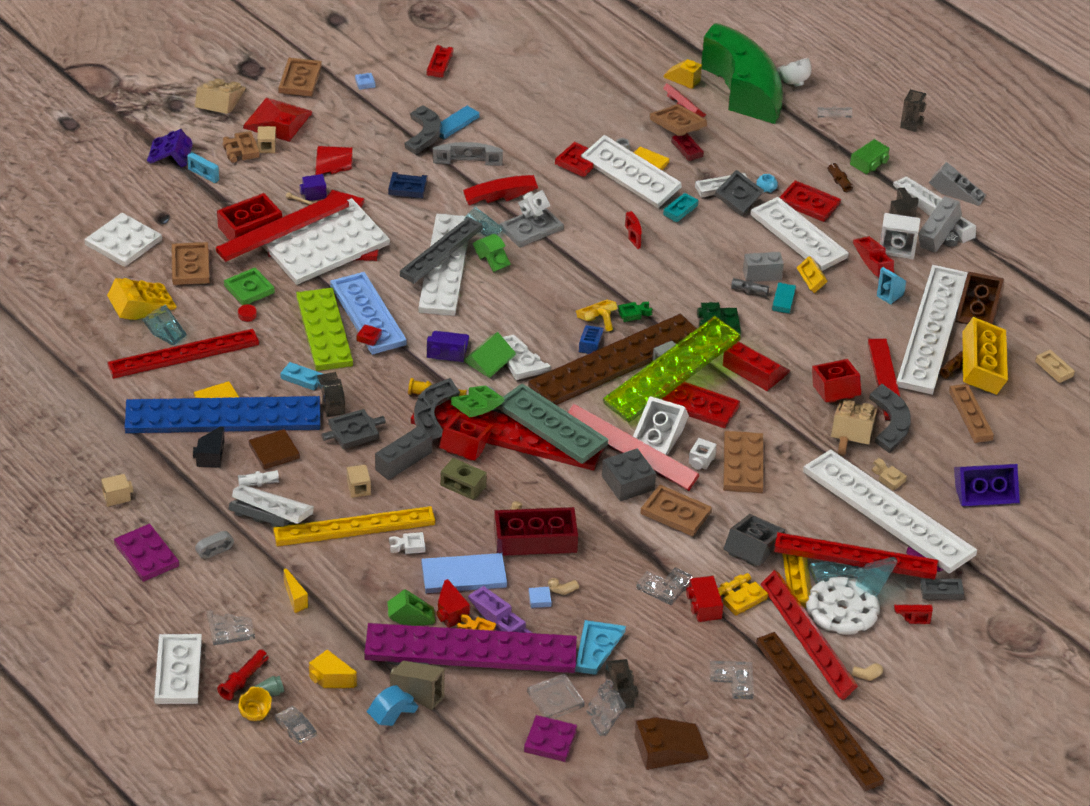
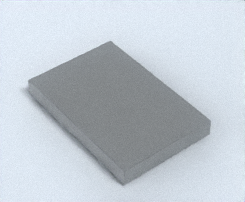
(530, 229)

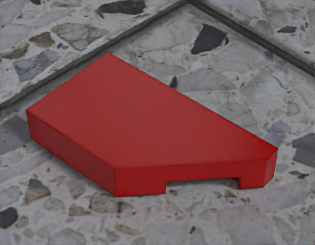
(915, 613)

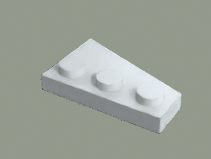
(524, 363)

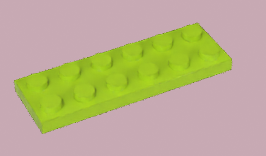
(324, 329)

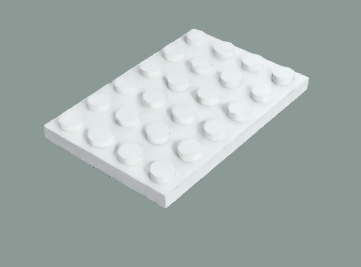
(327, 243)

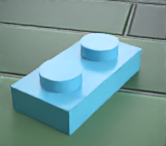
(203, 167)
(300, 375)

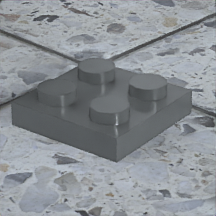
(739, 192)

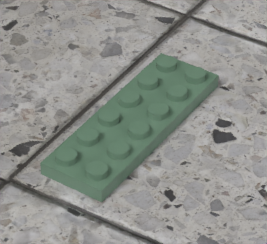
(552, 423)

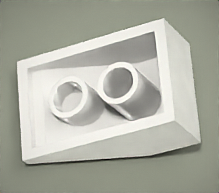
(661, 424)

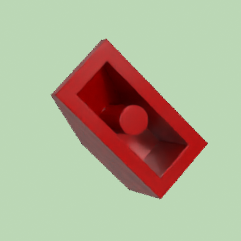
(451, 605)

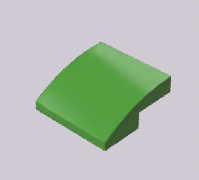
(478, 401)

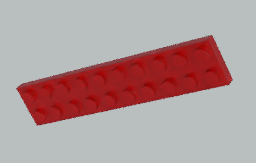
(514, 436)

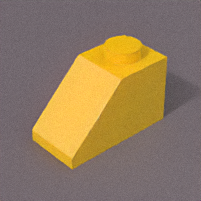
(685, 73)
(332, 672)

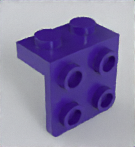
(175, 144)
(447, 346)

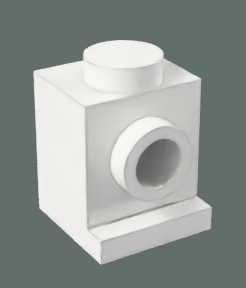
(699, 458)

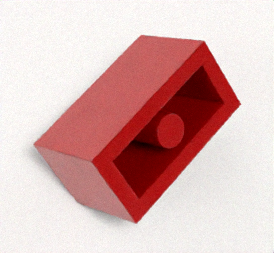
(705, 598)

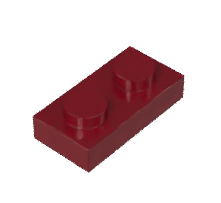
(687, 147)

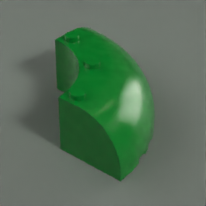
(746, 70)

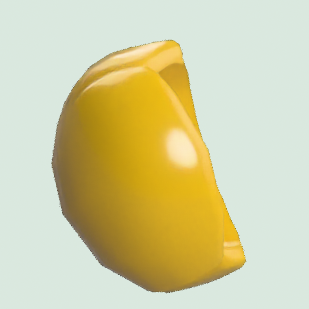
(255, 704)

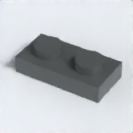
(941, 589)

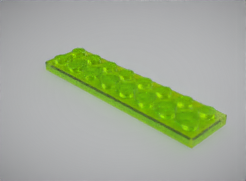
(672, 368)

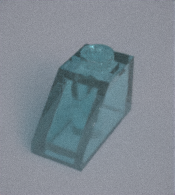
(164, 325)
(874, 575)

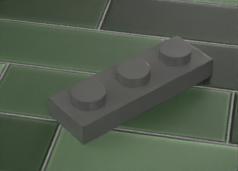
(244, 509)

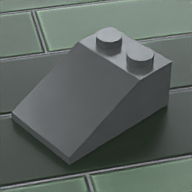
(752, 539)

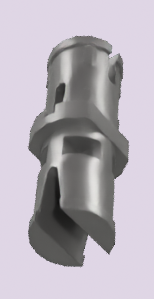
(750, 287)

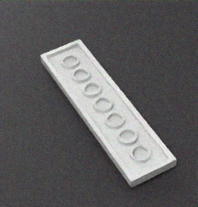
(443, 282)

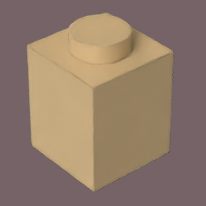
(266, 139)
(358, 481)
(116, 489)

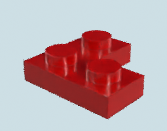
(571, 160)

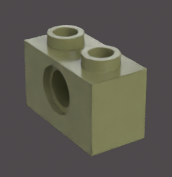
(463, 478)

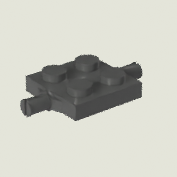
(353, 428)

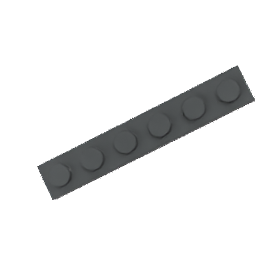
(440, 250)

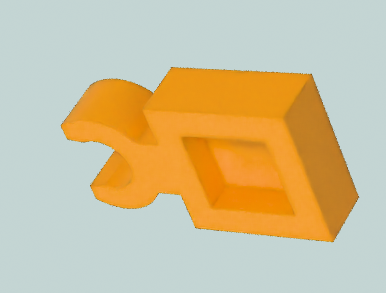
(478, 624)

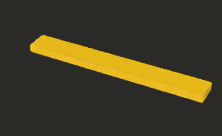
(354, 526)

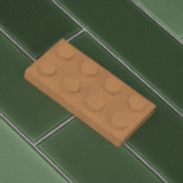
(743, 462)

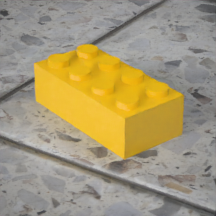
(984, 356)

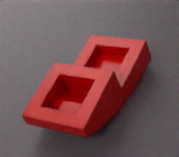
(633, 226)

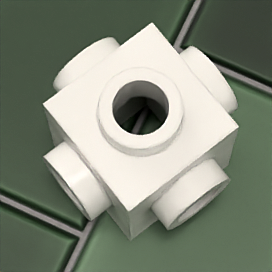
(533, 204)

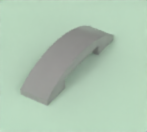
(468, 151)

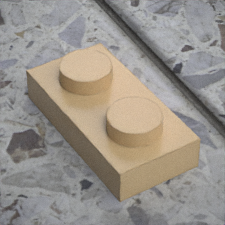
(1054, 366)

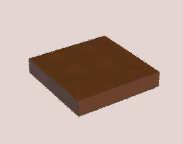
(274, 449)

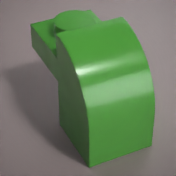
(492, 249)

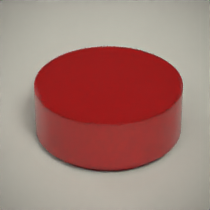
(247, 312)

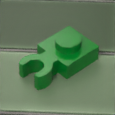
(633, 312)

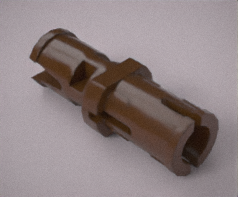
(840, 177)
(952, 365)

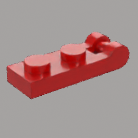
(439, 61)

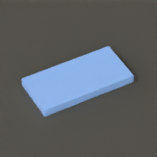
(464, 572)

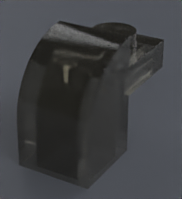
(904, 204)
(332, 394)

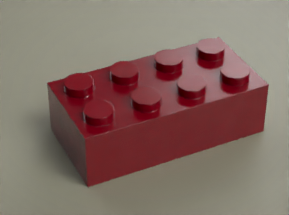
(535, 531)

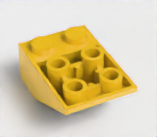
(138, 298)

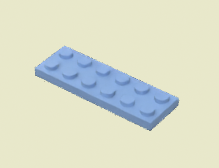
(366, 307)

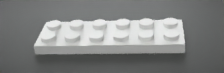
(632, 171)
(799, 233)

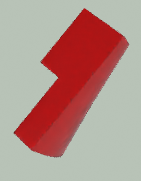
(333, 159)

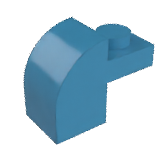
(390, 704)

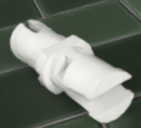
(258, 478)

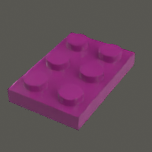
(146, 552)

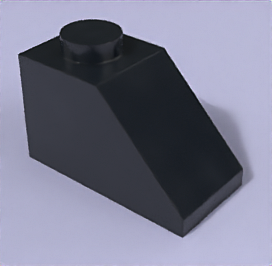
(210, 449)

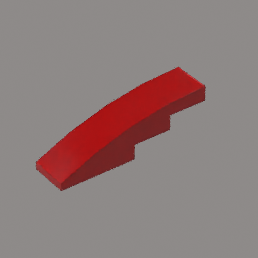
(504, 187)

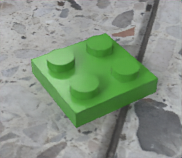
(249, 286)

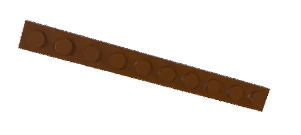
(820, 712)

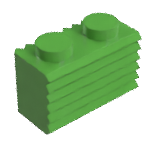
(870, 156)

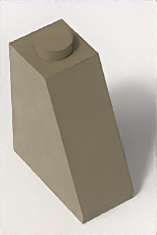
(421, 681)

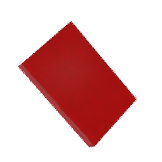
(810, 201)

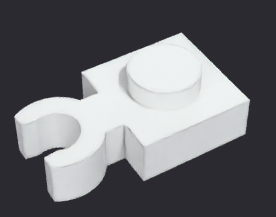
(410, 543)

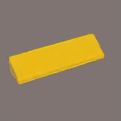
(798, 577)

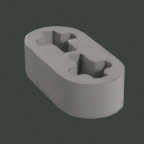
(214, 544)

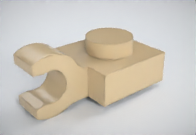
(888, 476)

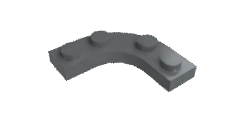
(430, 132)
(427, 403)
(898, 414)

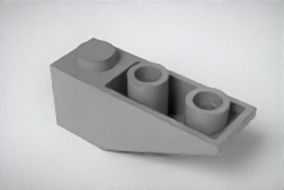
(954, 184)

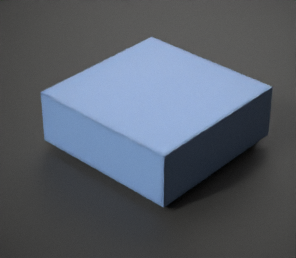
(365, 81)
(539, 597)

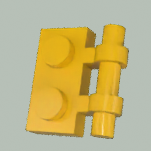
(743, 599)

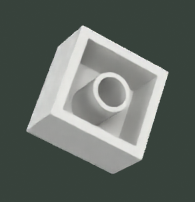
(899, 235)

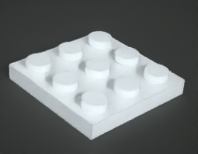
(123, 239)

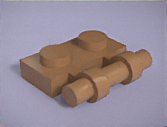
(246, 146)

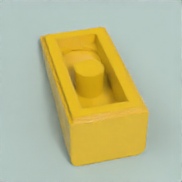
(296, 593)

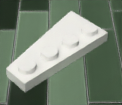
(275, 504)

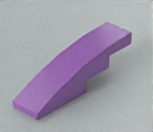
(497, 611)

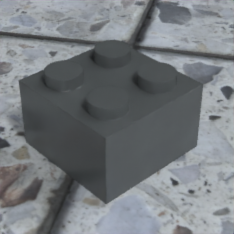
(628, 474)

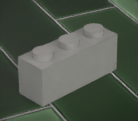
(939, 224)

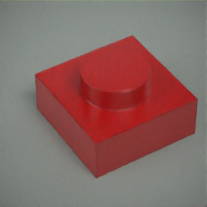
(369, 335)

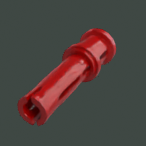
(237, 680)

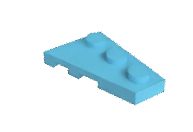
(596, 645)

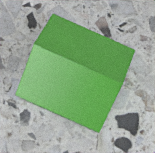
(490, 355)

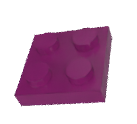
(550, 738)

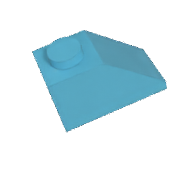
(890, 286)

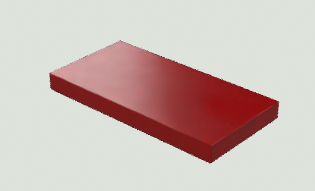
(704, 404)

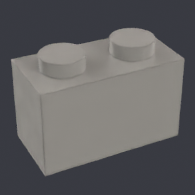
(763, 266)

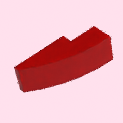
(873, 255)

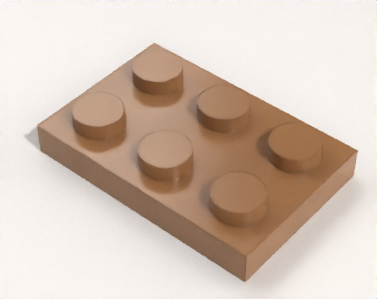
(300, 77)
(678, 120)
(190, 263)
(676, 510)

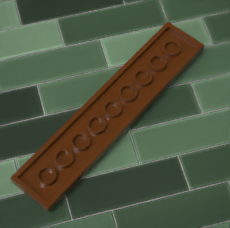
(609, 361)

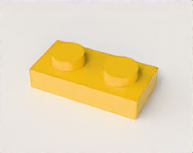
(812, 274)

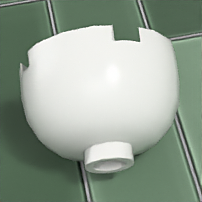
(795, 72)

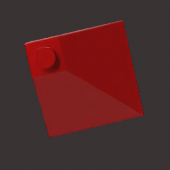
(283, 116)

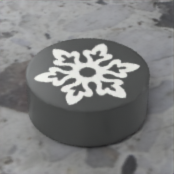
(951, 240)

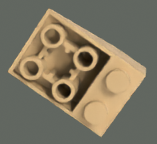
(219, 95)
(854, 421)

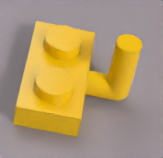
(601, 308)

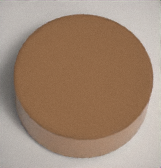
(843, 446)

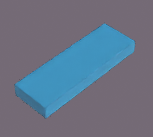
(458, 121)

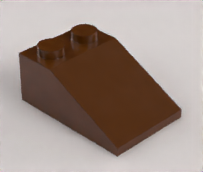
(980, 298)
(668, 742)

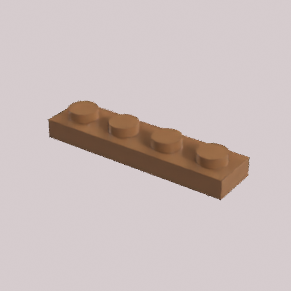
(971, 413)

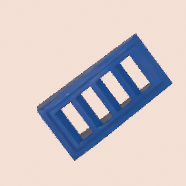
(590, 339)

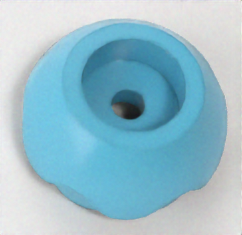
(767, 182)

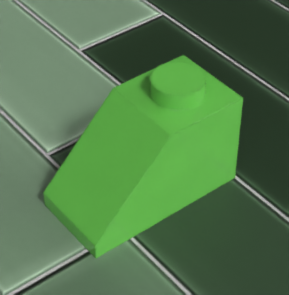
(410, 610)

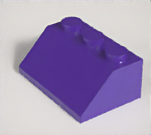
(987, 484)

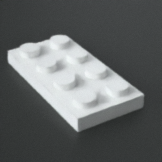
(178, 669)

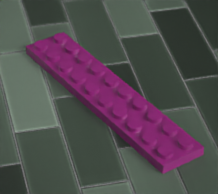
(471, 647)

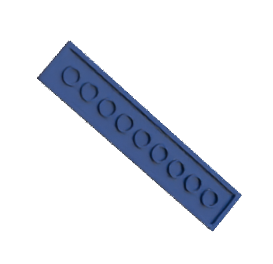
(230, 413)

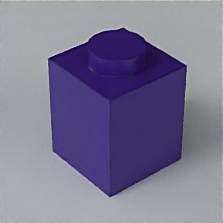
(313, 187)

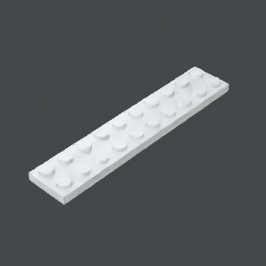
(932, 330)
(890, 511)

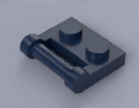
(407, 185)

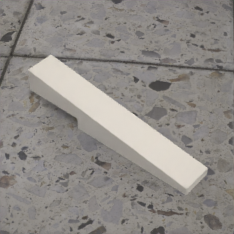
(929, 201)

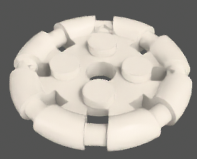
(846, 594)

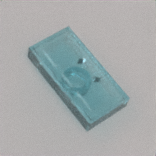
(488, 225)

